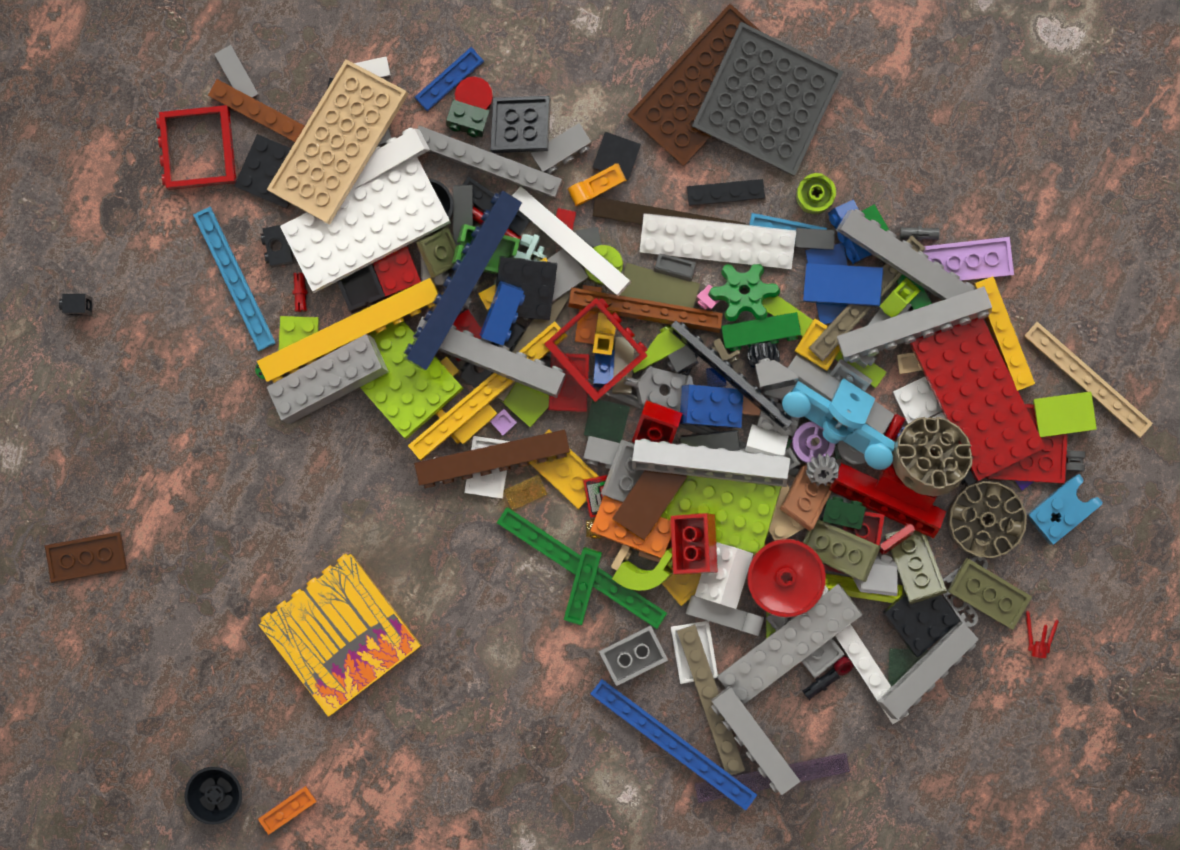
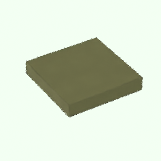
(438, 251)

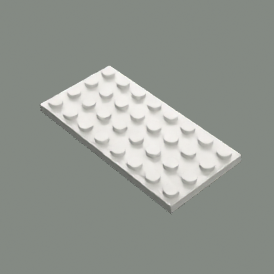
(368, 225)

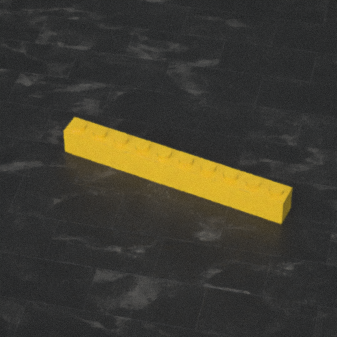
(349, 329)

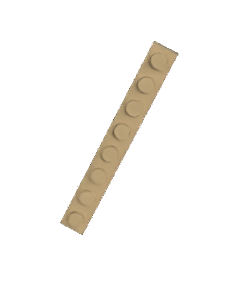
(1088, 379)

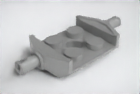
(650, 382)

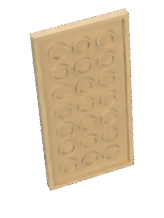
(337, 141)

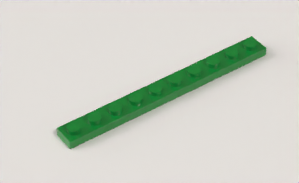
(570, 560)

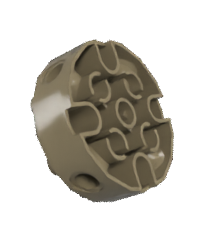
(930, 457)
(1004, 511)

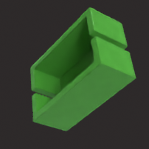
(507, 247)

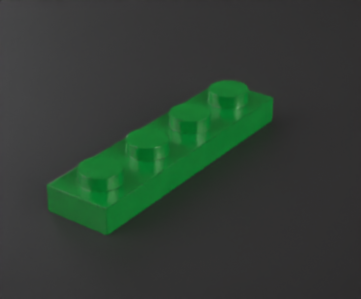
(582, 586)

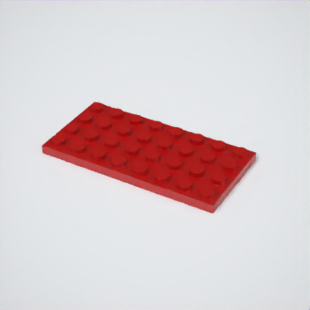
(978, 395)

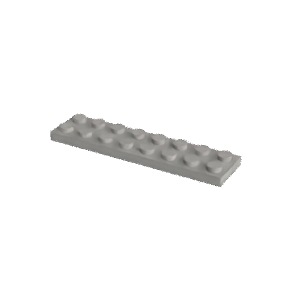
(790, 644)

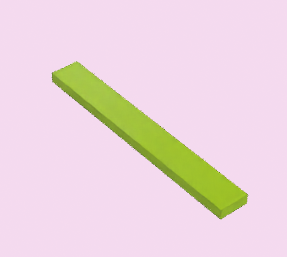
(778, 306)

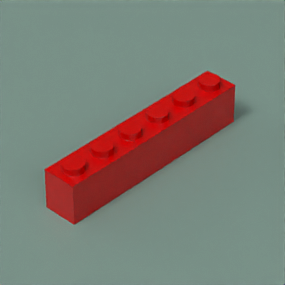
(861, 488)

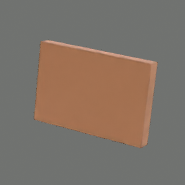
(805, 499)

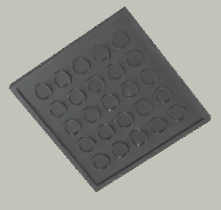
(767, 99)

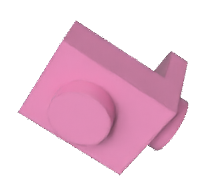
(704, 299)

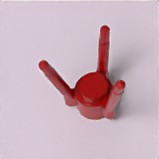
(1041, 647)

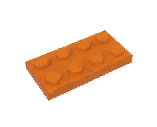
(606, 527)

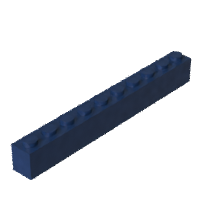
(463, 280)

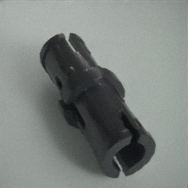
(821, 684)

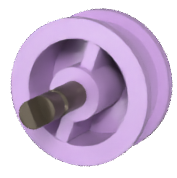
(809, 442)

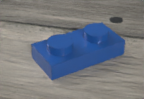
(603, 369)

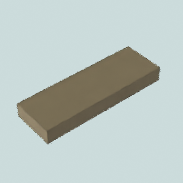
(623, 356)

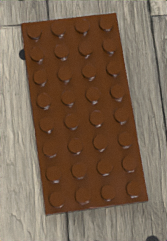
(676, 98)

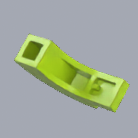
(637, 579)

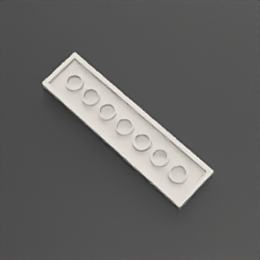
(717, 241)

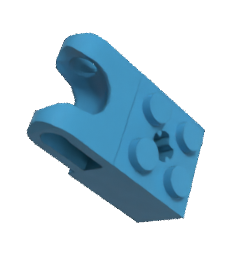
(1067, 507)

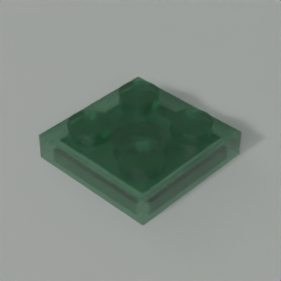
(606, 420)

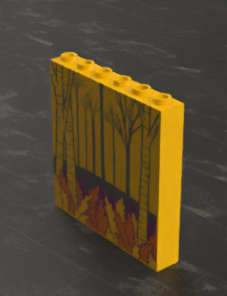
(339, 634)

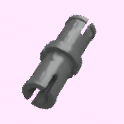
(919, 233)

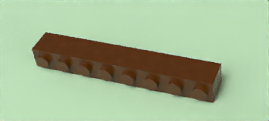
(491, 458)

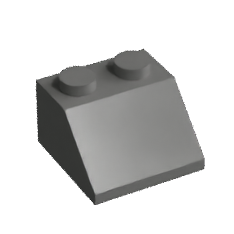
(774, 375)
(881, 578)

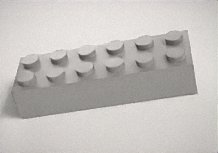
(327, 379)

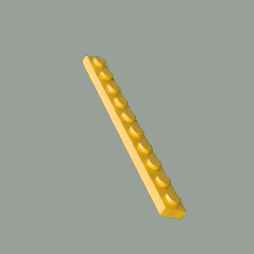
(478, 399)

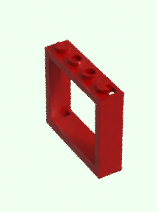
(163, 142)
(574, 371)

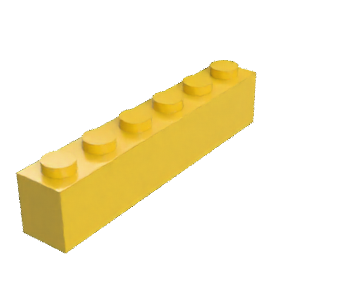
(1005, 336)

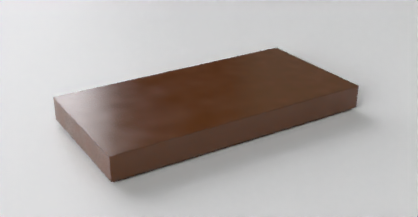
(648, 501)
(86, 557)

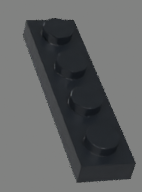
(725, 192)
(482, 199)

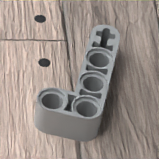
(725, 615)

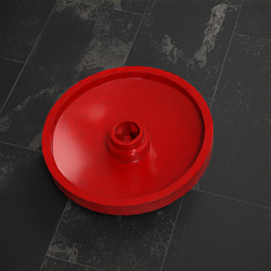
(786, 577)

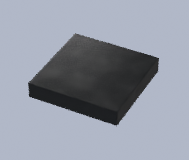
(616, 151)

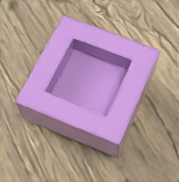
(503, 422)

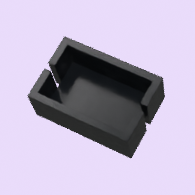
(361, 288)

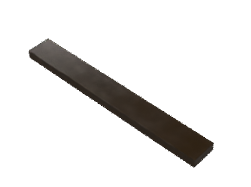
(634, 212)

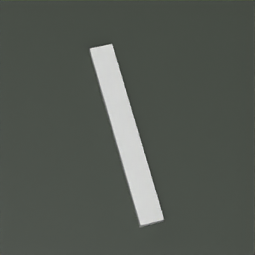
(571, 242)

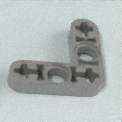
(949, 578)

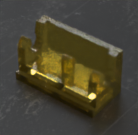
(525, 492)

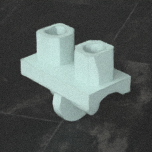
(531, 242)

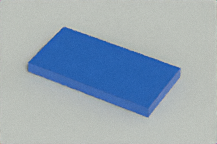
(843, 284)
(828, 312)

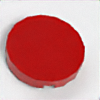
(474, 92)

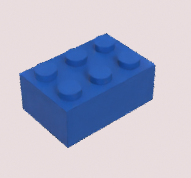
(711, 406)

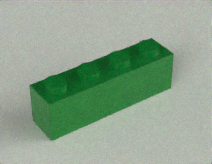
(757, 331)

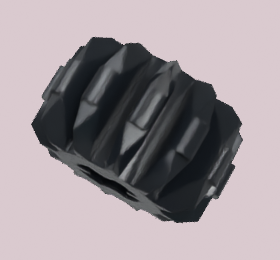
(762, 351)

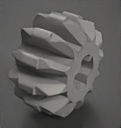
(822, 469)

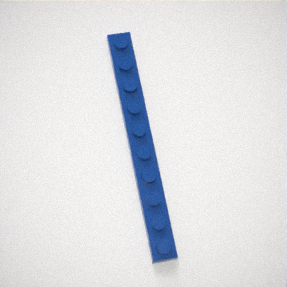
(673, 744)

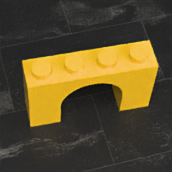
(477, 422)

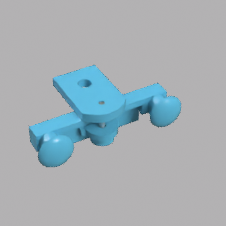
(851, 408)

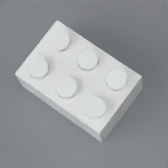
(728, 582)

